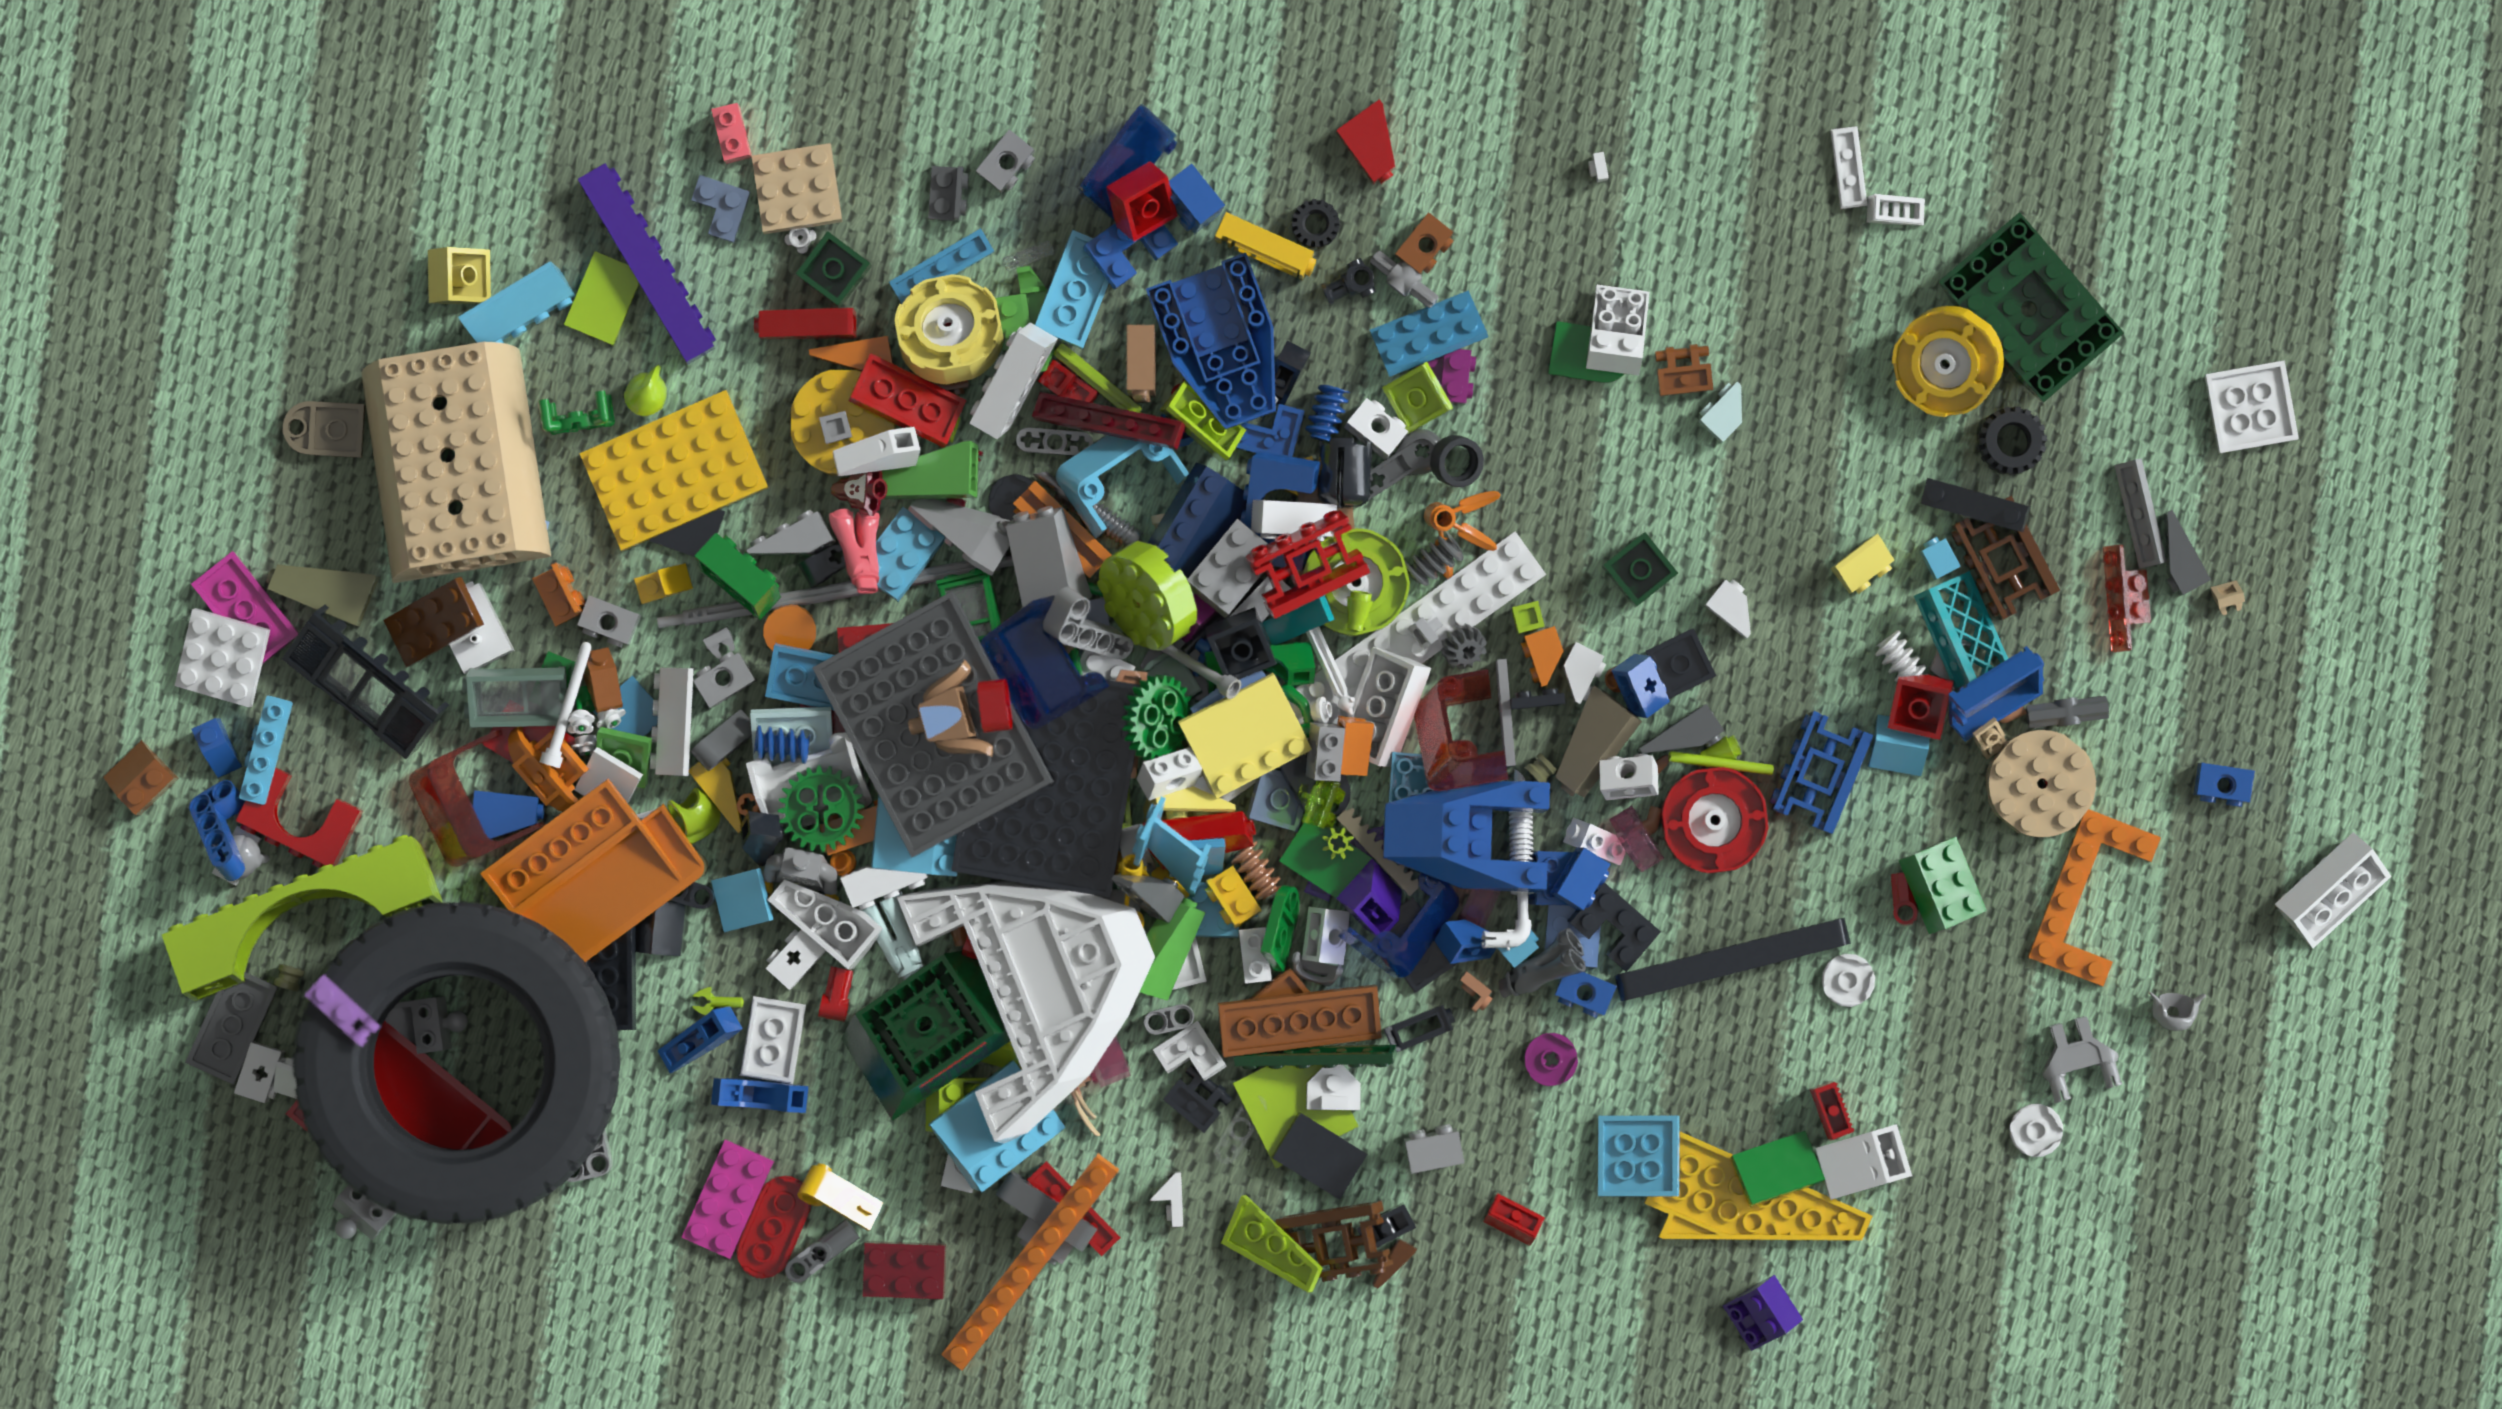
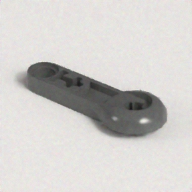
(1405, 461)

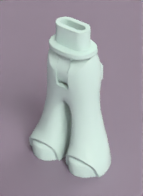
(900, 952)

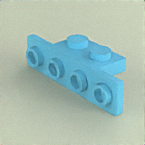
(265, 750)

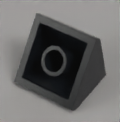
(662, 930)

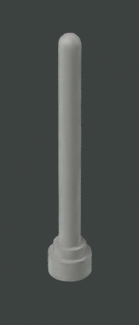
(1227, 685)

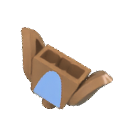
(947, 716)

